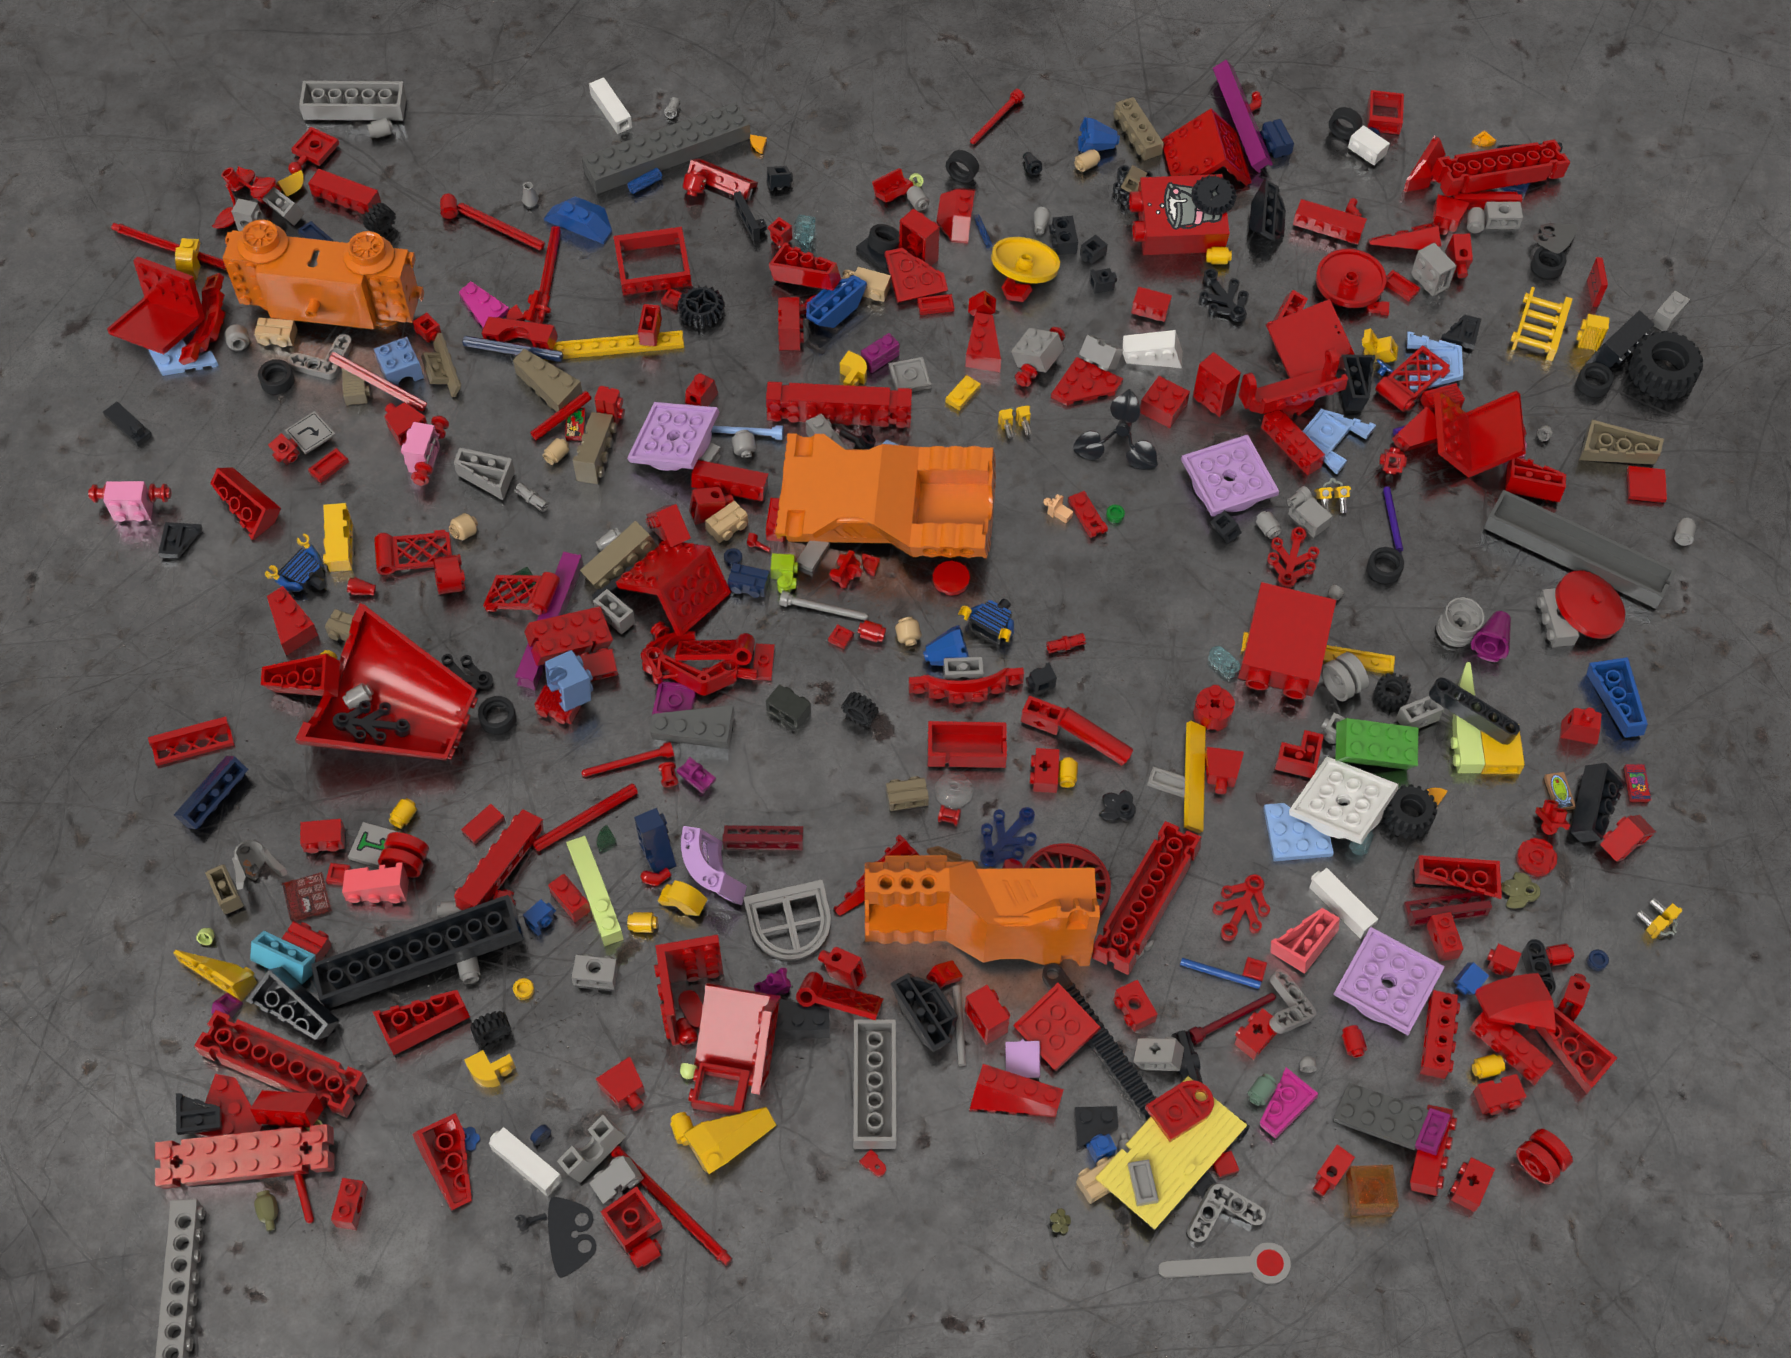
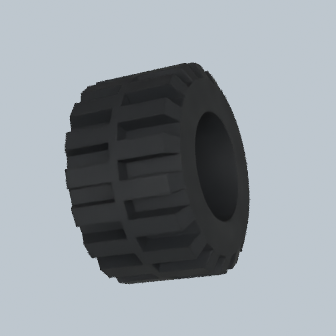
(1405, 824)

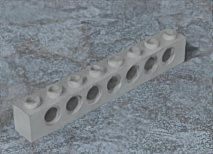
(172, 1279)

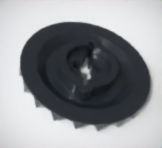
(1221, 202)

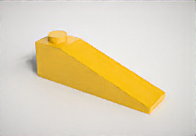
(225, 975)
(724, 1138)

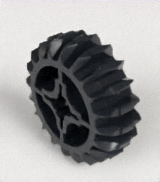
(701, 306)

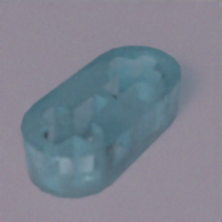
(1224, 661)

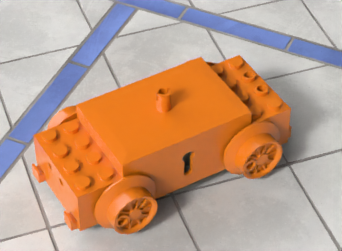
(322, 279)

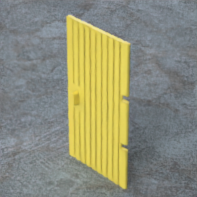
(1174, 1164)

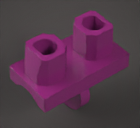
(696, 775)
(775, 983)

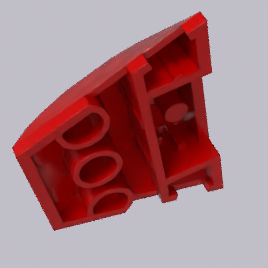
(1518, 1000)

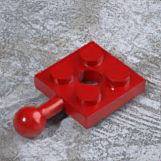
(317, 155)

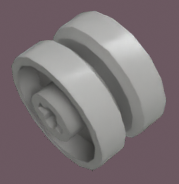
(1344, 676)

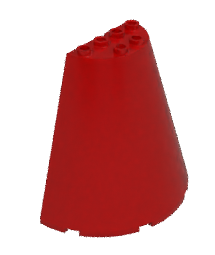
(406, 678)

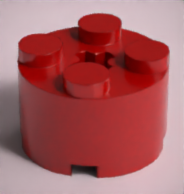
(449, 574)
(1214, 708)

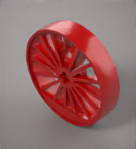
(1079, 853)

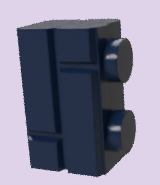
(1277, 138)
(748, 580)

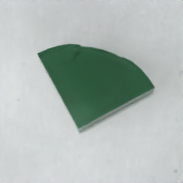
(605, 838)

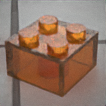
(1372, 1190)

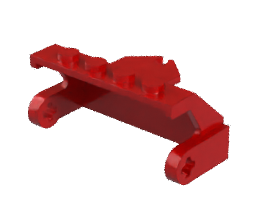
(1295, 393)

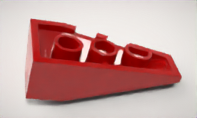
(445, 1155)

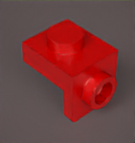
(1015, 291)
(944, 974)

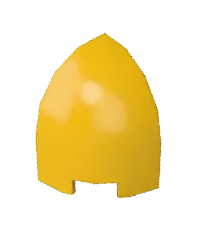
(291, 183)

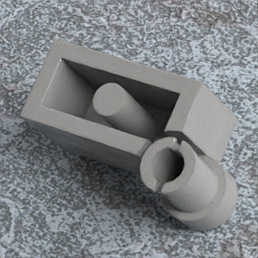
(1308, 512)

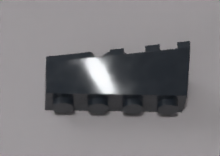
(1623, 341)
(1595, 802)

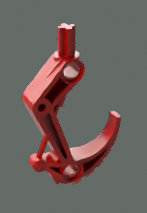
(700, 681)

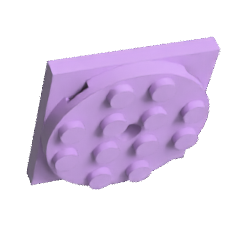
(674, 436)
(1234, 460)
(1387, 959)

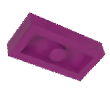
(1433, 1131)

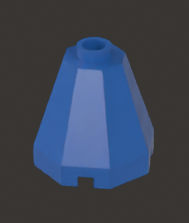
(1096, 136)
(947, 645)

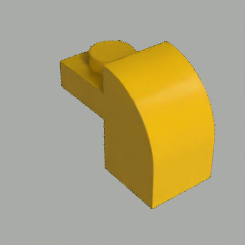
(186, 257)
(1382, 348)
(854, 369)
(684, 897)
(486, 1073)

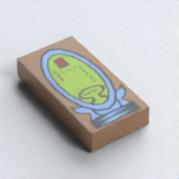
(1559, 790)

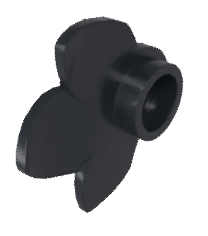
(1116, 806)

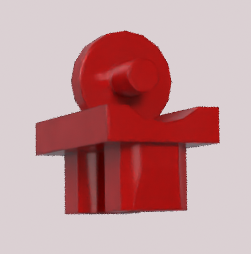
(538, 307)
(848, 569)
(1552, 817)

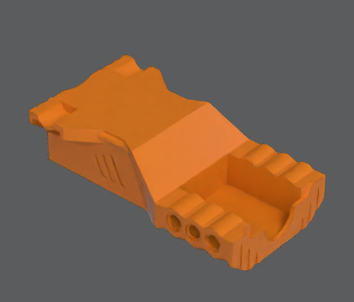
(895, 494)
(984, 912)

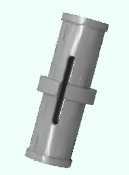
(532, 497)

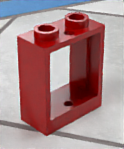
(1382, 123)
(721, 1072)

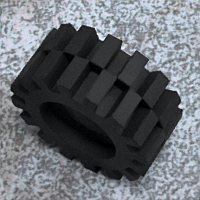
(379, 219)
(1396, 682)
(860, 708)
(490, 1027)

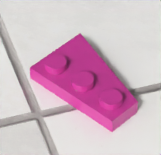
(482, 303)
(1288, 1102)

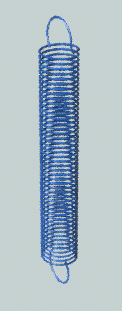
(983, 227)

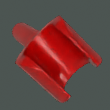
(752, 542)

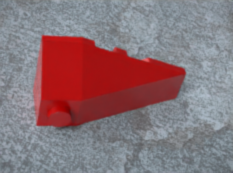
(1418, 238)

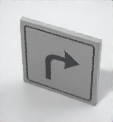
(310, 432)

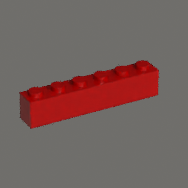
(500, 860)

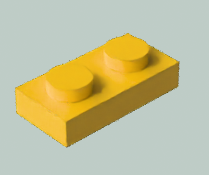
(963, 392)

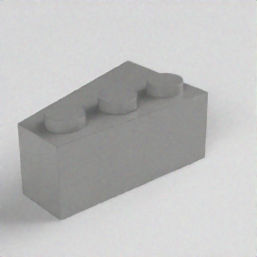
(485, 470)

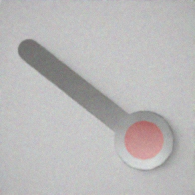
(1267, 1263)

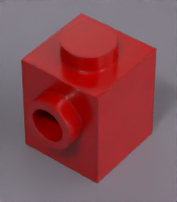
(982, 303)
(1503, 960)

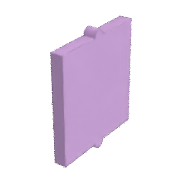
(1023, 1058)

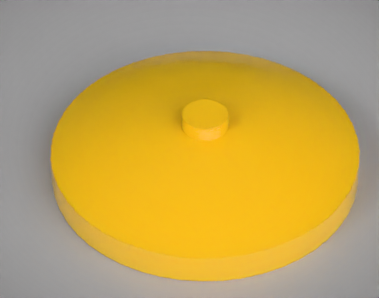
(1025, 260)

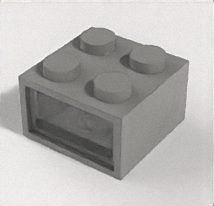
(1433, 269)

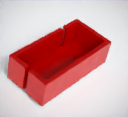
(568, 632)
(967, 744)

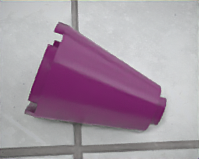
(1493, 638)

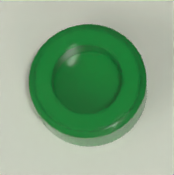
(1115, 514)

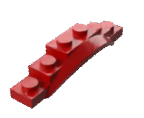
(208, 329)
(966, 690)

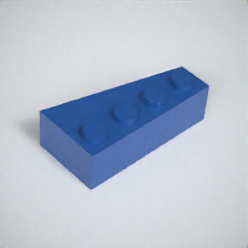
(1619, 693)

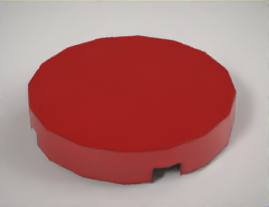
(951, 578)
(1536, 857)

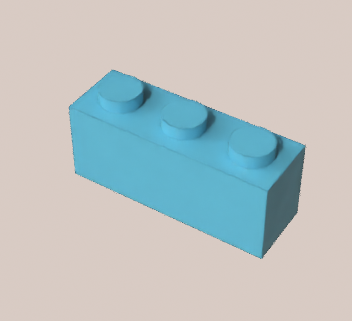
(276, 952)

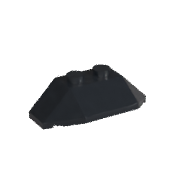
(1268, 212)
(926, 1010)

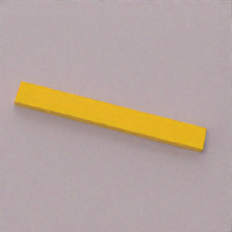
(617, 345)
(1371, 661)

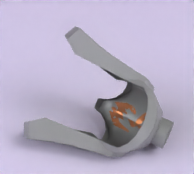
(250, 853)

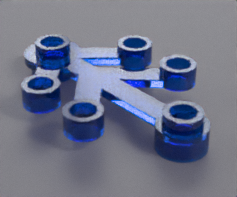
(1007, 838)

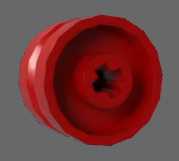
(405, 849)
(1544, 1156)

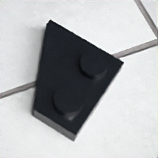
(1463, 332)
(177, 538)
(196, 1116)
(1094, 1121)

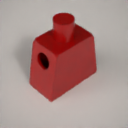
(1448, 213)
(1460, 253)
(701, 391)
(400, 419)
(707, 502)
(1581, 725)
(1222, 767)
(844, 967)
(1574, 992)
(622, 1085)
(1336, 1163)

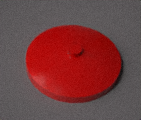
(1351, 278)
(1590, 604)

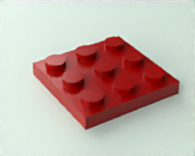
(1058, 1025)

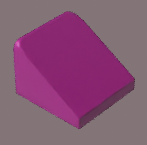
(227, 1004)

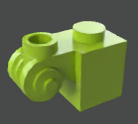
(783, 568)

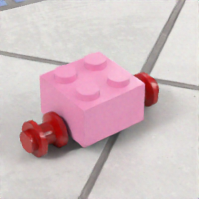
(422, 448)
(129, 498)

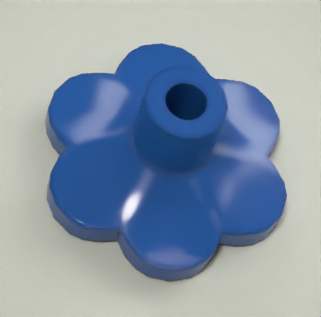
(1384, 367)
(471, 1139)

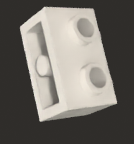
(1368, 145)

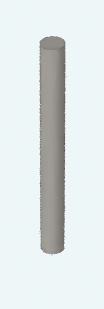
(961, 1052)

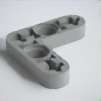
(323, 365)
(1299, 1008)
(1217, 1205)

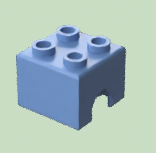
(398, 361)
(569, 676)

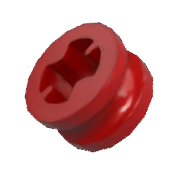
(659, 629)

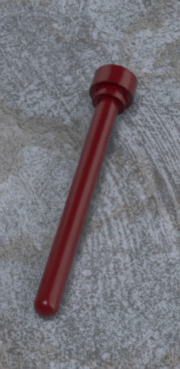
(1199, 1033)

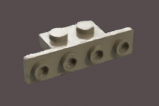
(440, 367)

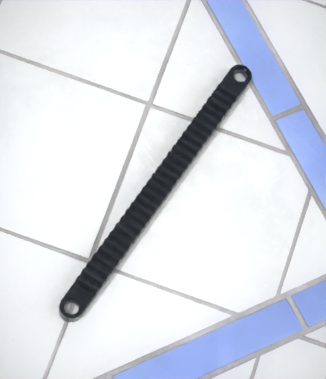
(1118, 1064)

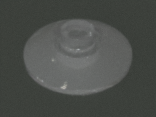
(953, 797)

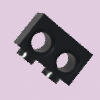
(1064, 235)

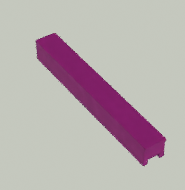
(1242, 115)
(568, 572)

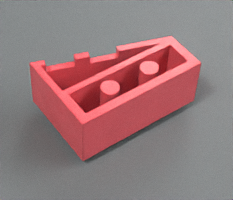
(376, 885)
(1306, 941)

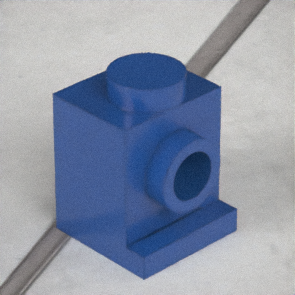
(539, 916)
(1101, 1147)

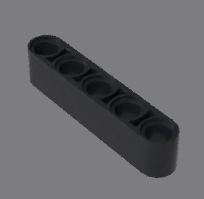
(1474, 711)

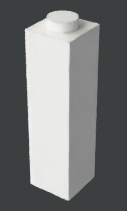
(610, 105)
(1343, 902)
(525, 1161)

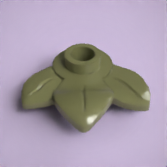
(1518, 889)

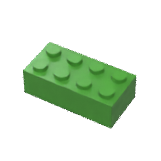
(1376, 744)

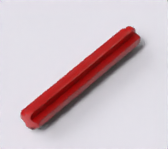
(561, 415)

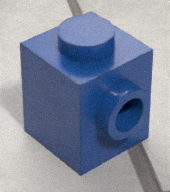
(1470, 979)

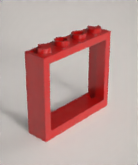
(648, 240)

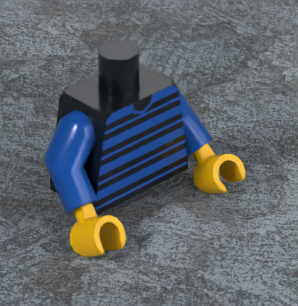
(301, 571)
(990, 620)

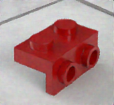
(891, 185)

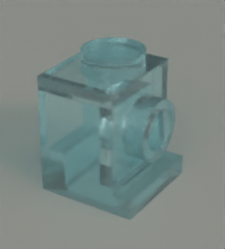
(804, 228)

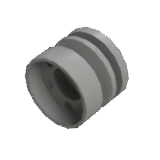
(1460, 622)

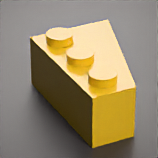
(338, 537)

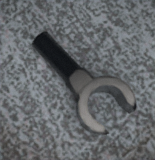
(527, 1221)

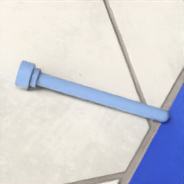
(776, 432)

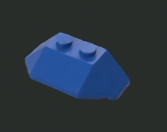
(581, 218)
(832, 307)

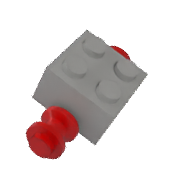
(1037, 352)

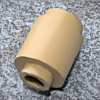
(1087, 160)
(556, 451)

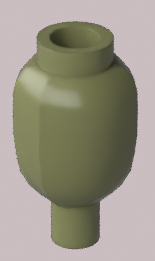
(266, 1208)

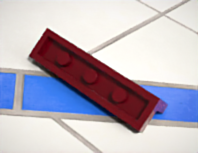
(762, 840)
(1459, 911)

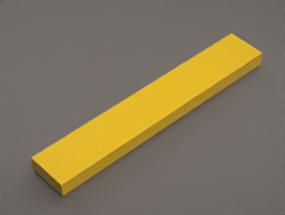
(1194, 777)

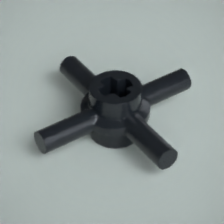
(865, 441)

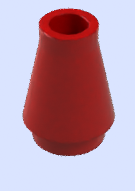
(360, 587)

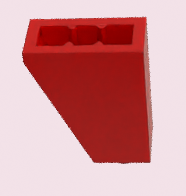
(1418, 432)

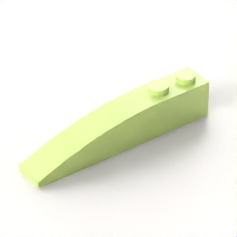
(1466, 737)
(595, 891)

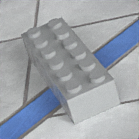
(352, 100)
(874, 1084)

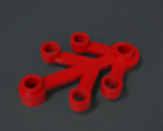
(1292, 559)
(1243, 904)

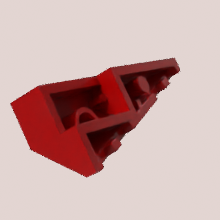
(853, 899)

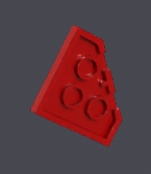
(913, 276)
(1085, 383)
(234, 1106)

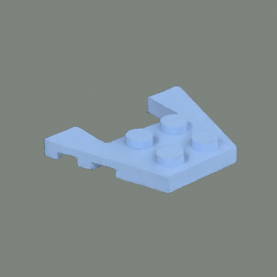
(1446, 351)
(170, 364)
(1329, 429)

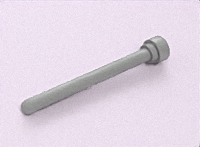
(788, 599)

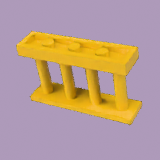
(1554, 334)

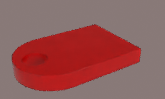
(1180, 1110)

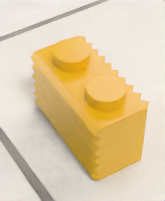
(1592, 332)

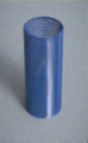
(646, 176)

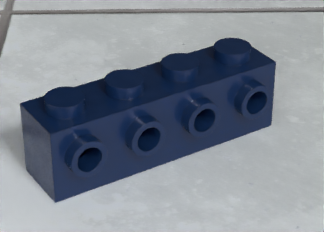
(211, 792)

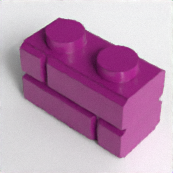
(880, 352)

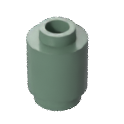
(1262, 1089)

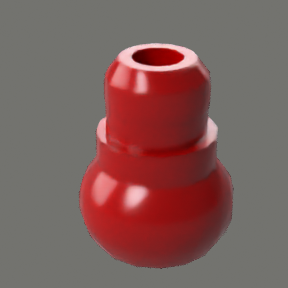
(686, 1033)

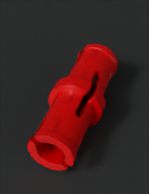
(1065, 643)

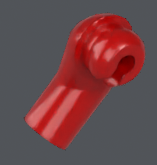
(1256, 101)
(655, 878)

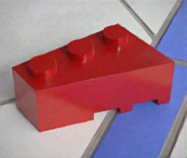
(790, 323)
(668, 524)
(290, 621)

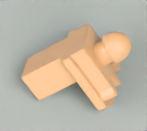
(1057, 509)

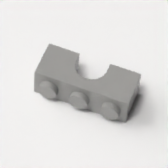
(1559, 631)
(582, 1161)

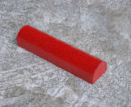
(1095, 736)

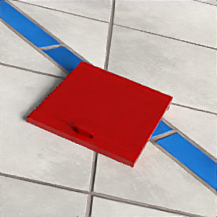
(1306, 336)

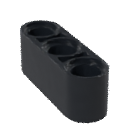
(1539, 961)

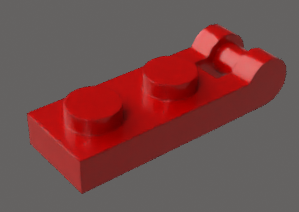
(1087, 514)

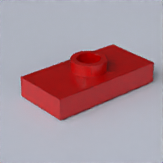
(764, 661)

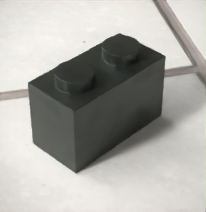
(788, 706)

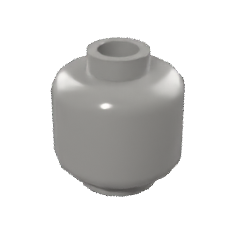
(237, 337)
(744, 443)

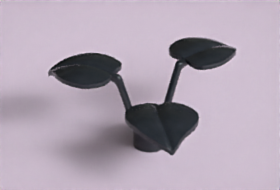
(1127, 410)

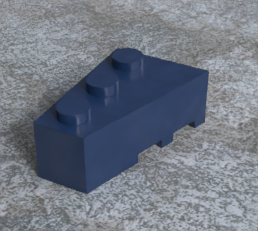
(654, 840)

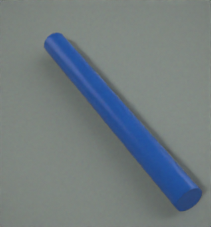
(1220, 973)

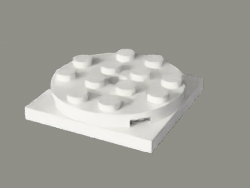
(1339, 784)

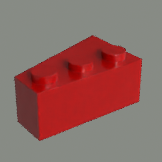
(983, 344)
(1534, 481)

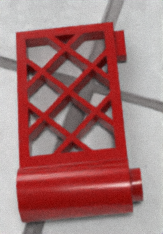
(1398, 392)
(387, 551)
(540, 594)
(737, 649)
(817, 991)

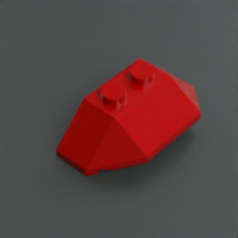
(1421, 174)
(956, 213)

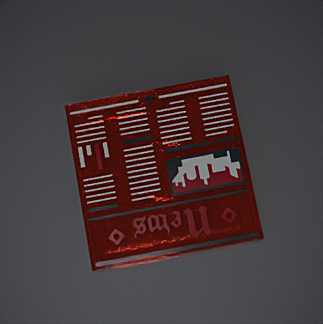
(306, 896)

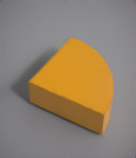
(1484, 139)
(758, 143)
(1438, 794)

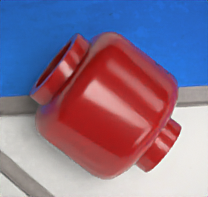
(694, 183)

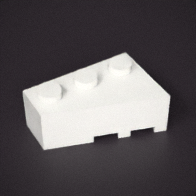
(1153, 349)

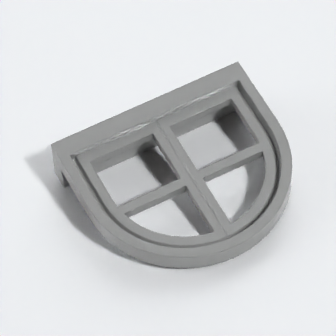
(784, 896)

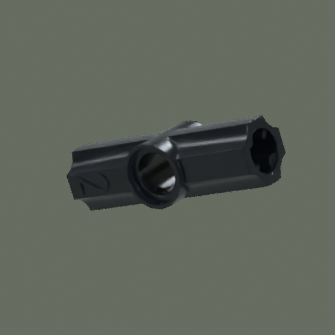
(1190, 1061)

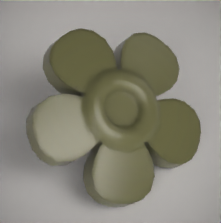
(1060, 1221)

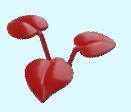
(235, 182)

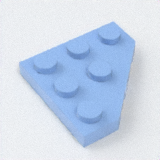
(1292, 837)

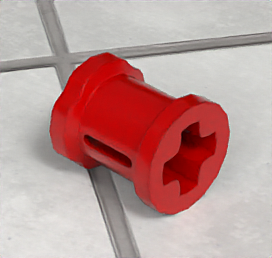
(668, 774)
(949, 815)

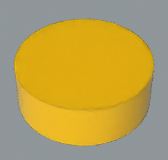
(523, 989)

